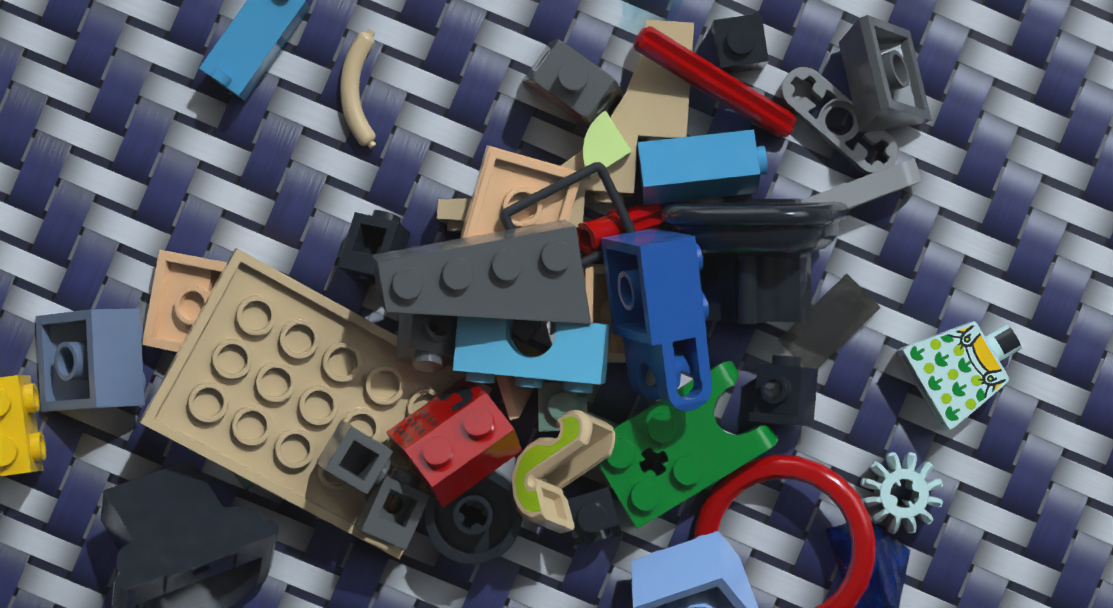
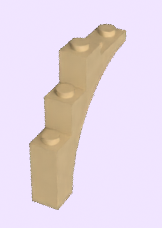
(649, 111)

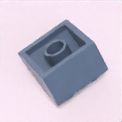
(90, 359)

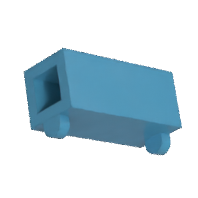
(253, 43)
(700, 167)

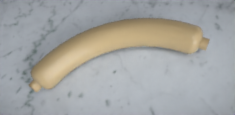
(350, 89)

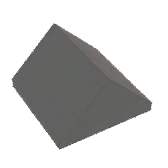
(883, 75)

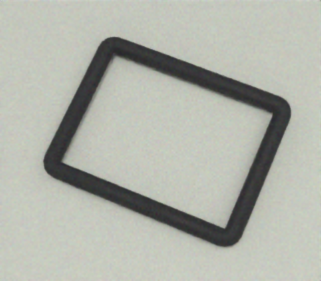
(565, 182)

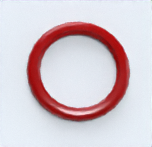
(824, 479)

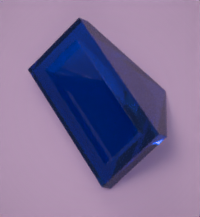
(889, 569)

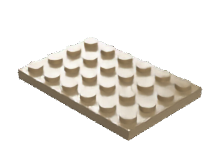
(274, 377)

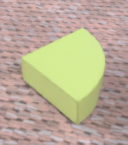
(604, 143)

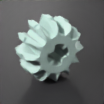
(914, 482)

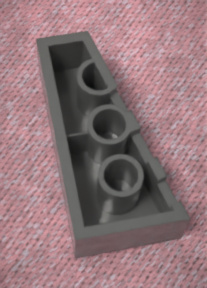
(498, 275)

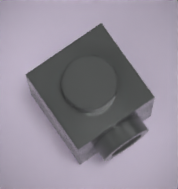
(355, 457)

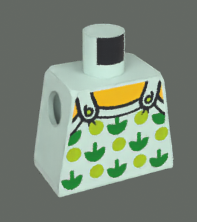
(959, 369)

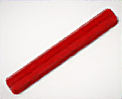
(714, 82)

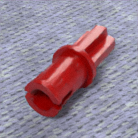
(591, 232)

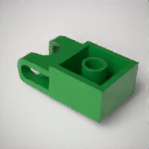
(695, 448)

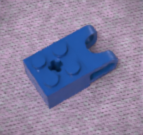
(659, 312)

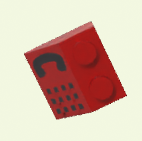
(455, 440)

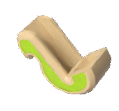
(556, 462)

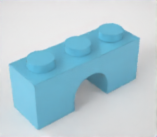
(488, 349)

